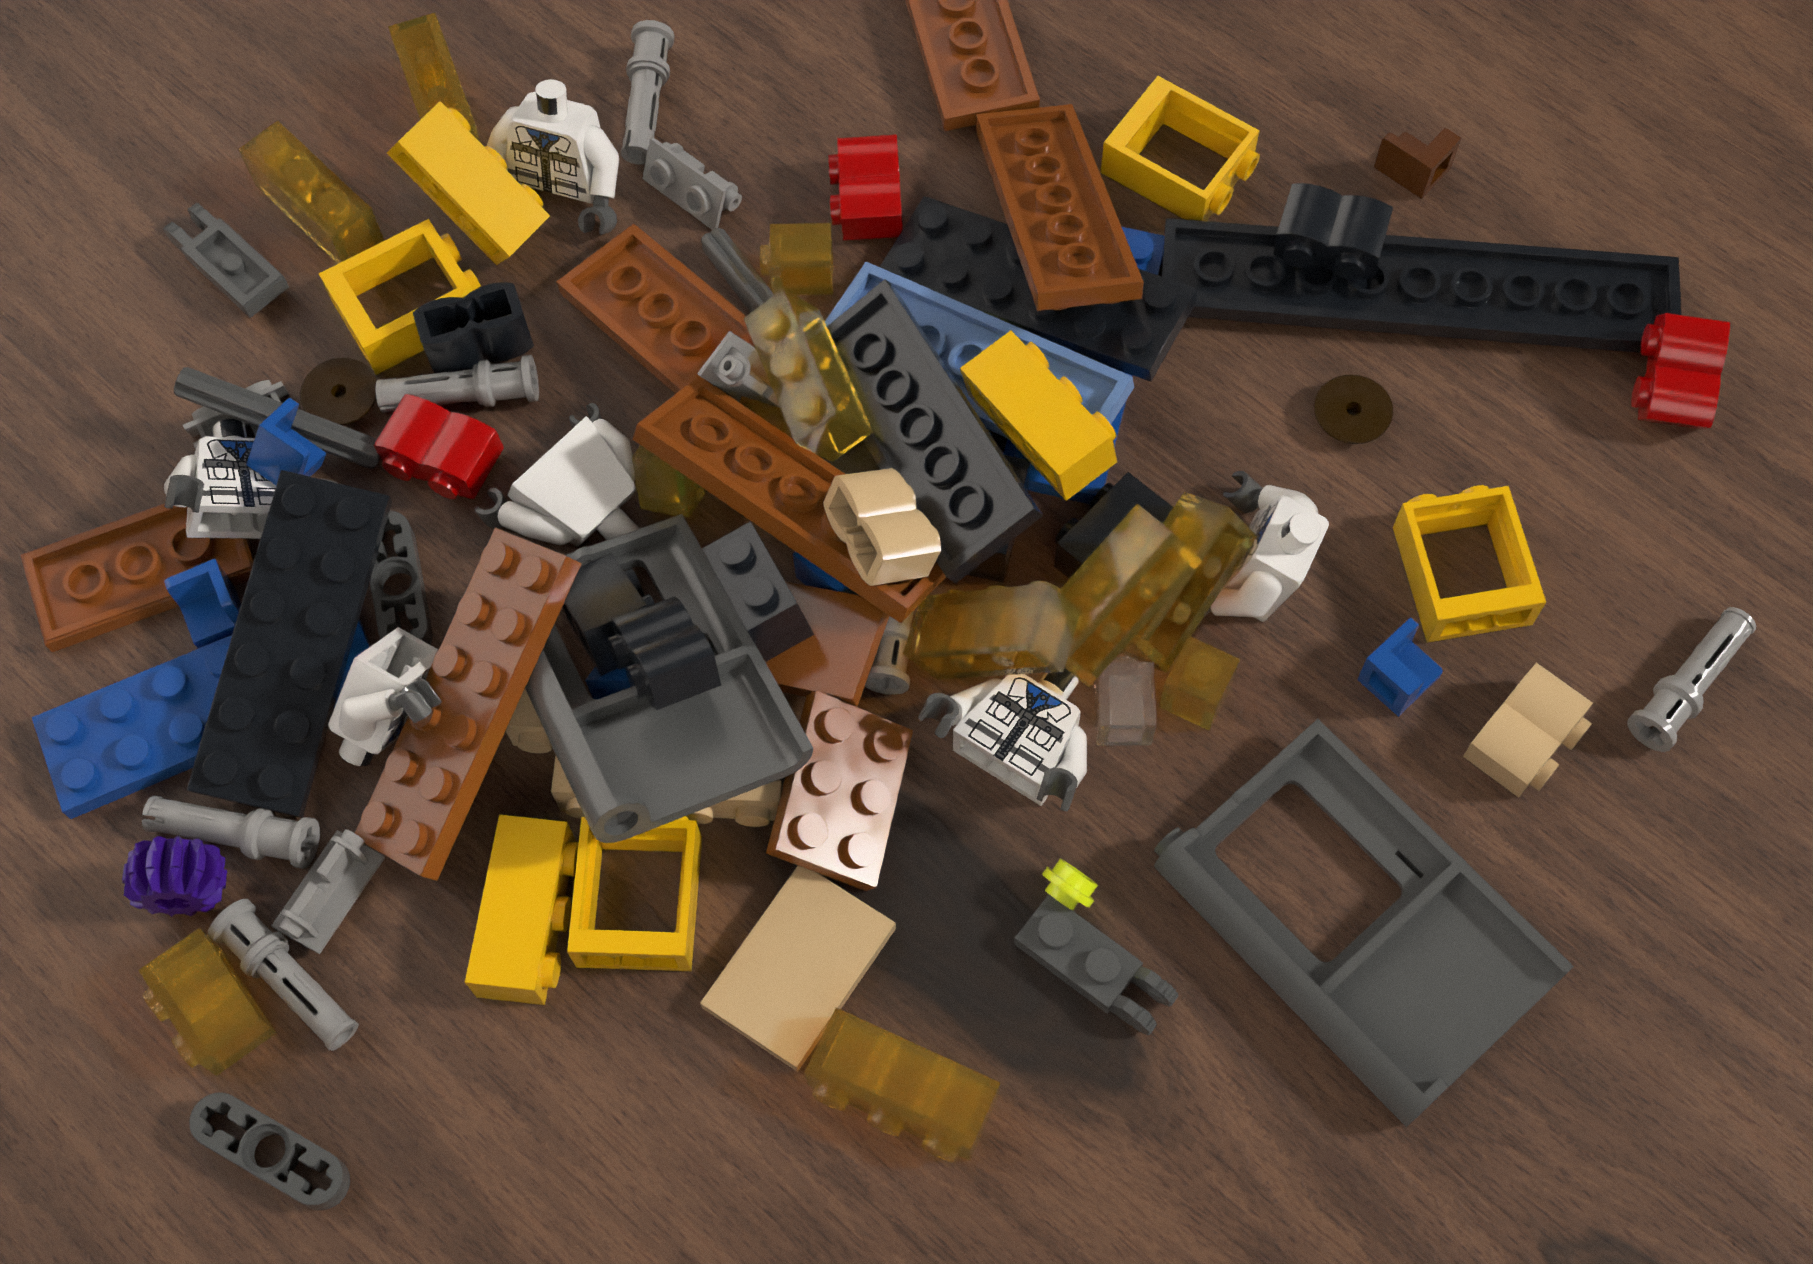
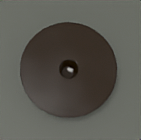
(339, 390)
(1353, 409)

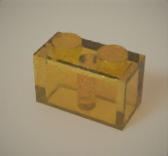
(205, 1003)

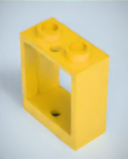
(1199, 121)
(378, 264)
(1475, 612)
(635, 948)

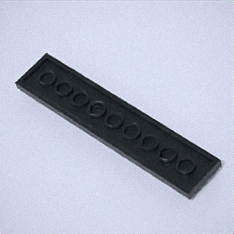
(1429, 288)

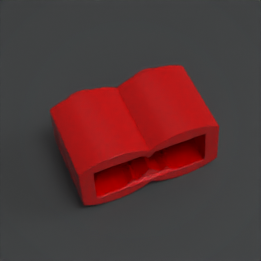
(868, 187)
(1681, 370)
(438, 447)

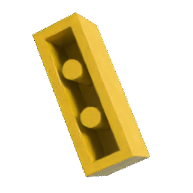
(469, 182)
(1040, 414)
(523, 911)

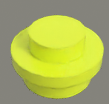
(1069, 885)

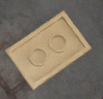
(798, 966)

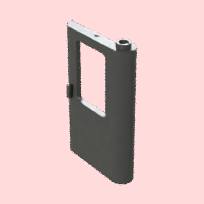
(651, 765)
(1424, 980)

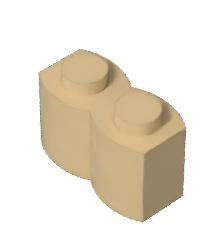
(882, 526)
(1528, 730)

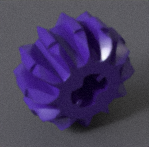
(174, 876)

